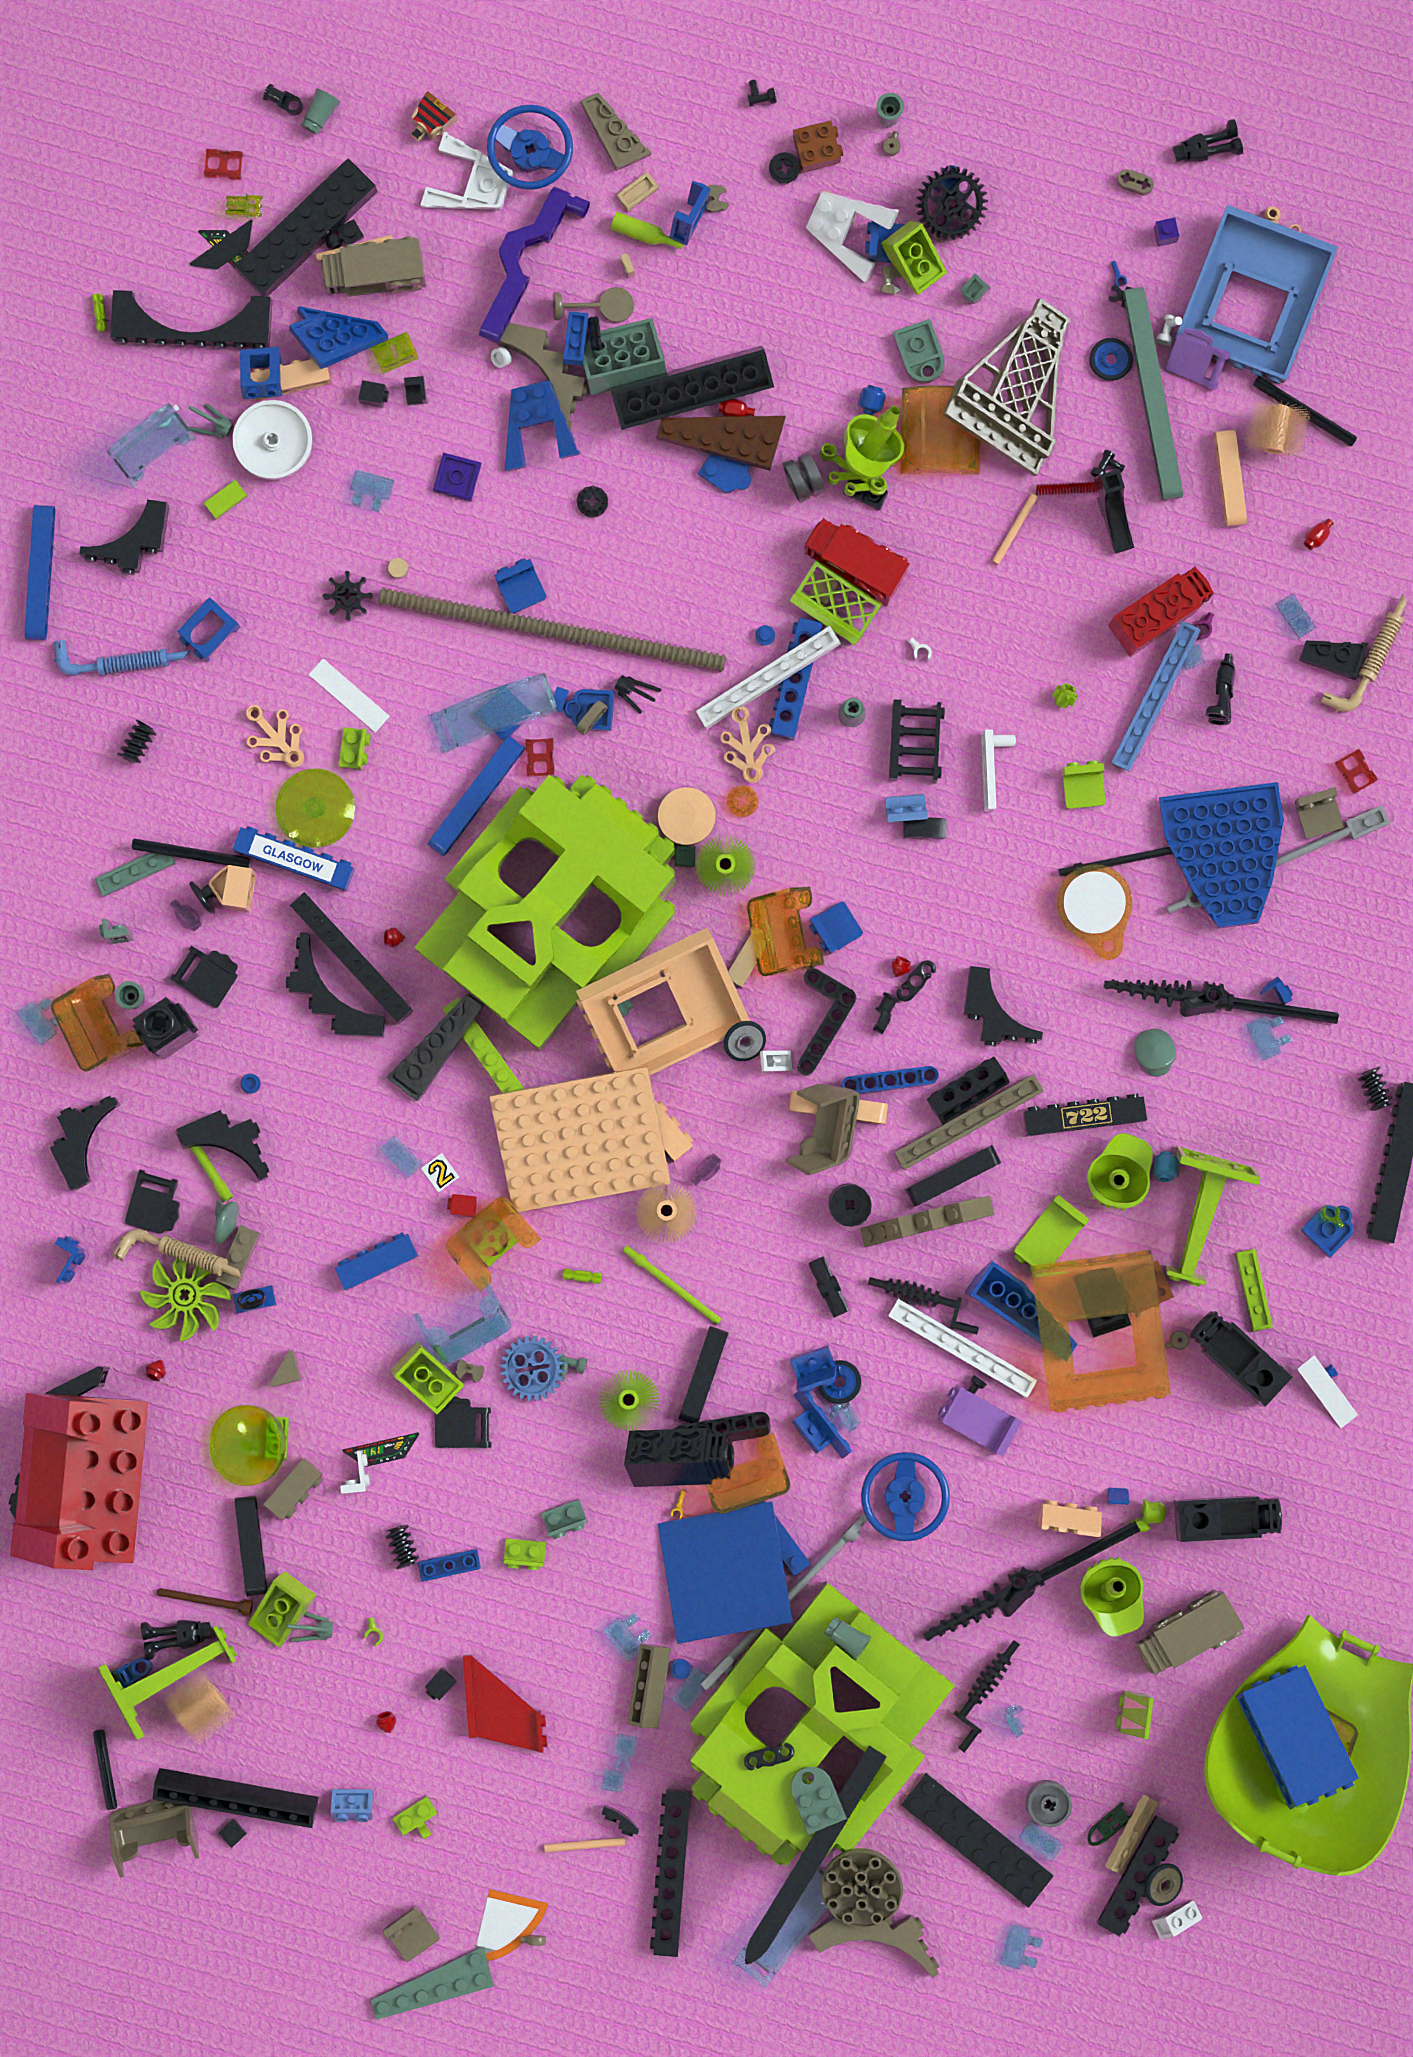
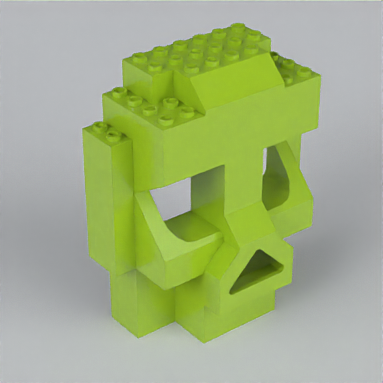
(597, 847)
(801, 1662)

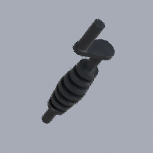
(927, 1296)
(974, 1698)

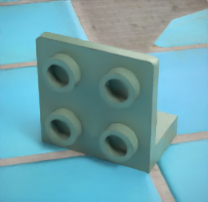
(564, 1518)

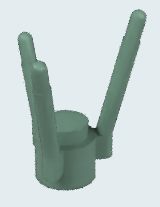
(222, 426)
(323, 1629)

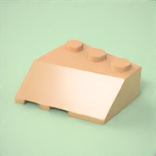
(1070, 1518)

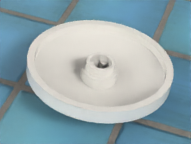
(272, 439)

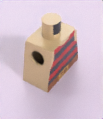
(431, 118)

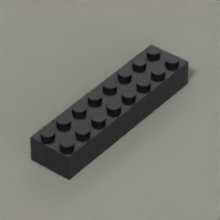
(306, 228)
(692, 387)

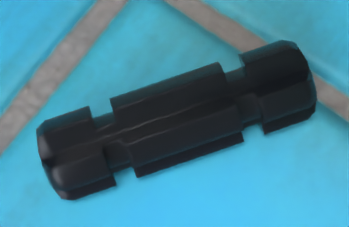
(594, 330)

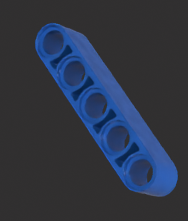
(899, 1079)

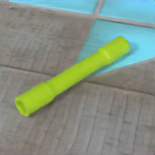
(219, 1185)

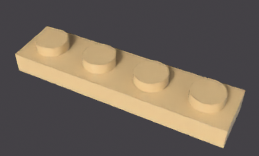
(1132, 1834)

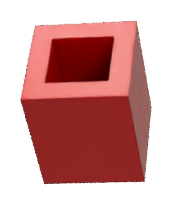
(462, 1205)

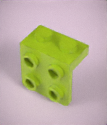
(1084, 785)

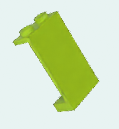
(1050, 1233)

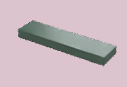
(133, 872)

